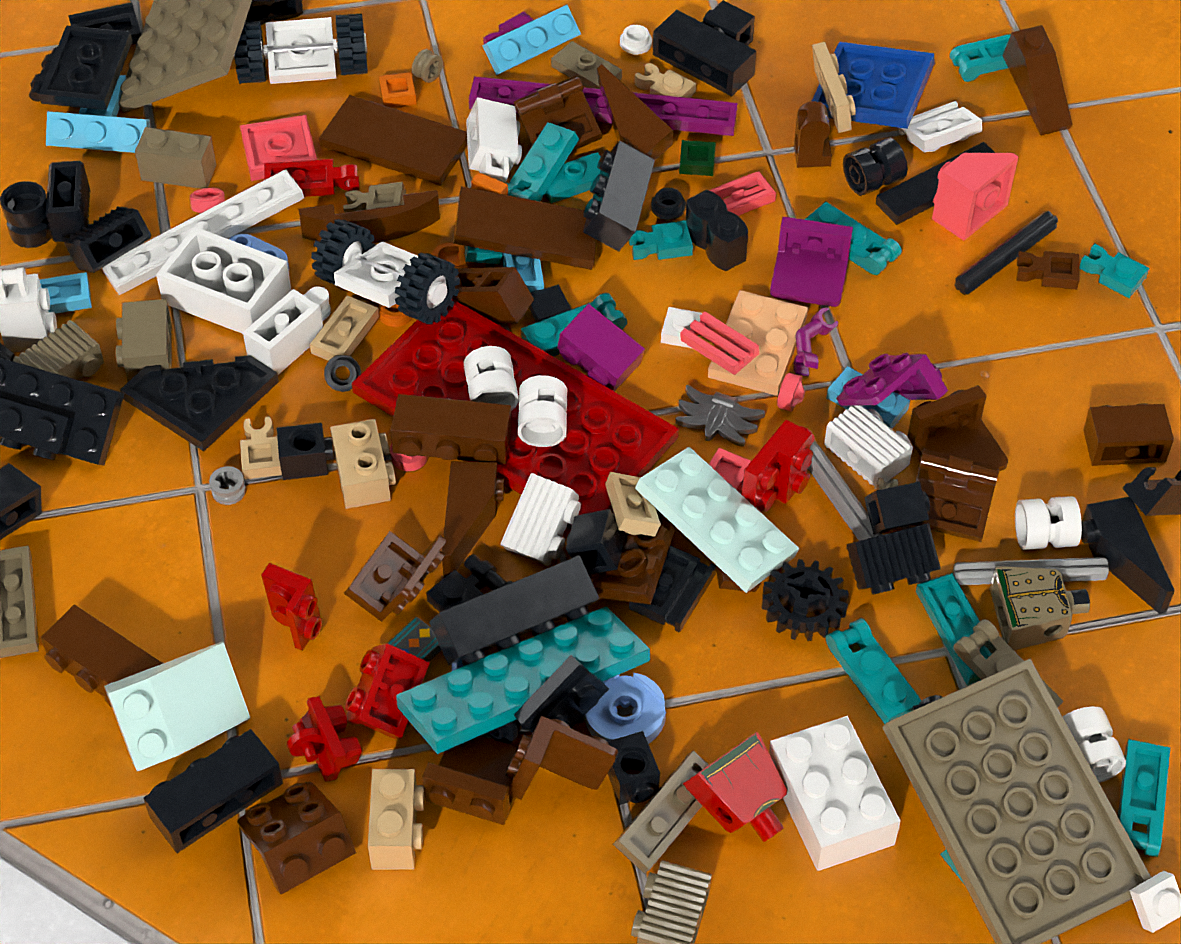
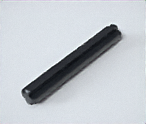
(1005, 252)

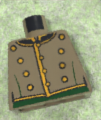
(1034, 605)

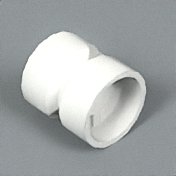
(491, 376)
(542, 411)
(1047, 523)
(1095, 739)

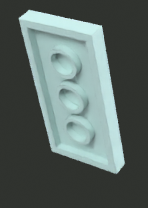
(717, 518)

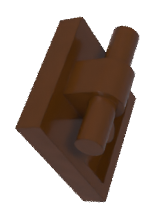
(562, 106)
(957, 493)

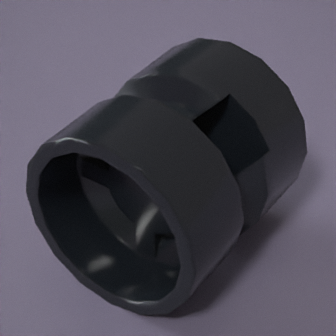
(875, 166)
(25, 214)

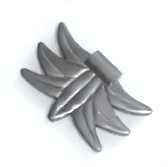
(718, 415)

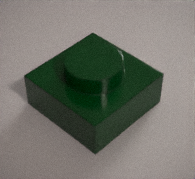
(697, 158)

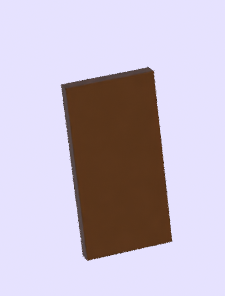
(394, 139)
(523, 228)

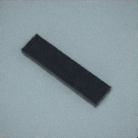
(918, 192)

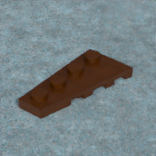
(638, 566)

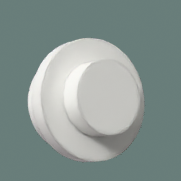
(635, 40)

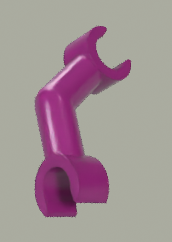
(804, 356)

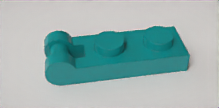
(988, 55)
(542, 162)
(862, 240)
(547, 332)
(872, 671)
(1144, 793)

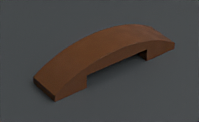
(384, 223)

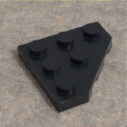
(201, 396)

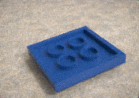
(882, 82)

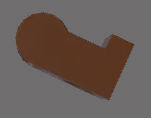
(811, 136)

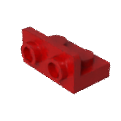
(293, 603)
(384, 675)

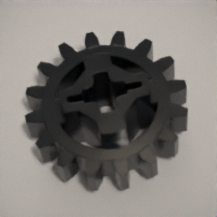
(804, 600)

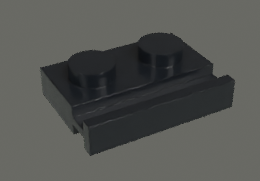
(116, 17)
(677, 590)
(563, 696)

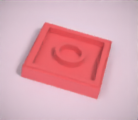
(276, 142)

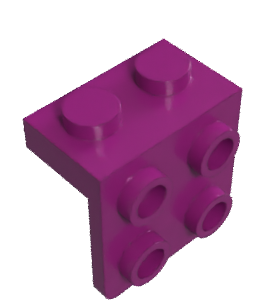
(811, 261)
(905, 374)

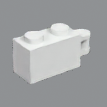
(493, 138)
(24, 310)
(287, 328)

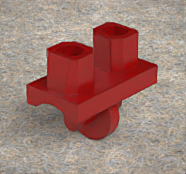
(318, 740)

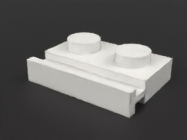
(941, 127)

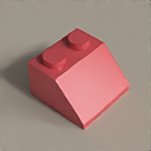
(973, 191)

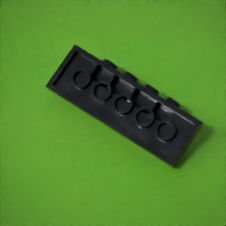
(56, 413)

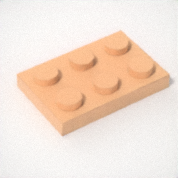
(773, 328)

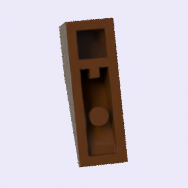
(1038, 78)
(632, 119)
(494, 293)
(469, 508)

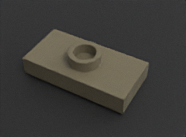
(580, 62)

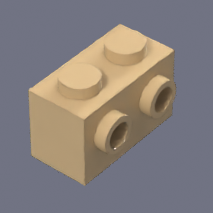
(361, 463)
(393, 819)

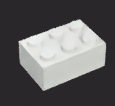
(222, 280)
(834, 793)

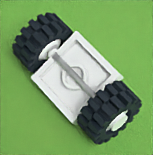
(301, 50)
(385, 273)

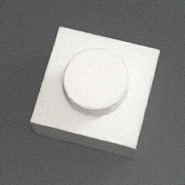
(675, 322)
(1157, 901)

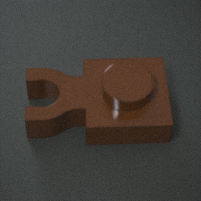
(1053, 269)

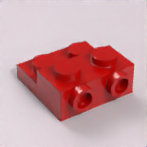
(779, 467)

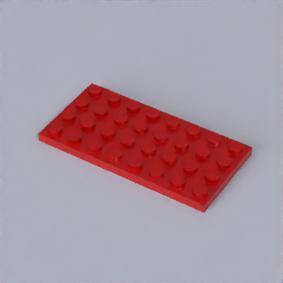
(602, 426)

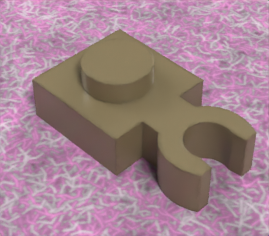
(378, 197)

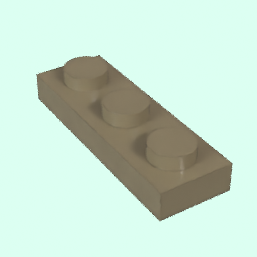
(17, 603)
(662, 817)

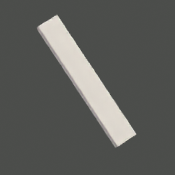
(223, 220)

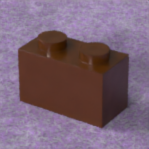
(1128, 434)

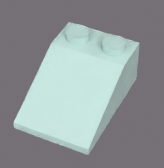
(177, 705)

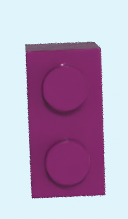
(600, 348)

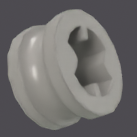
(225, 475)

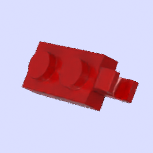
(317, 176)

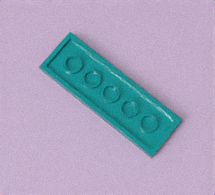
(497, 686)

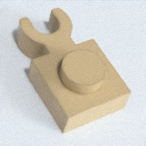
(665, 84)
(259, 451)

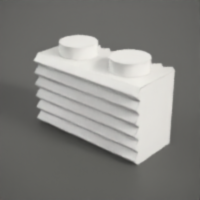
(868, 444)
(541, 520)

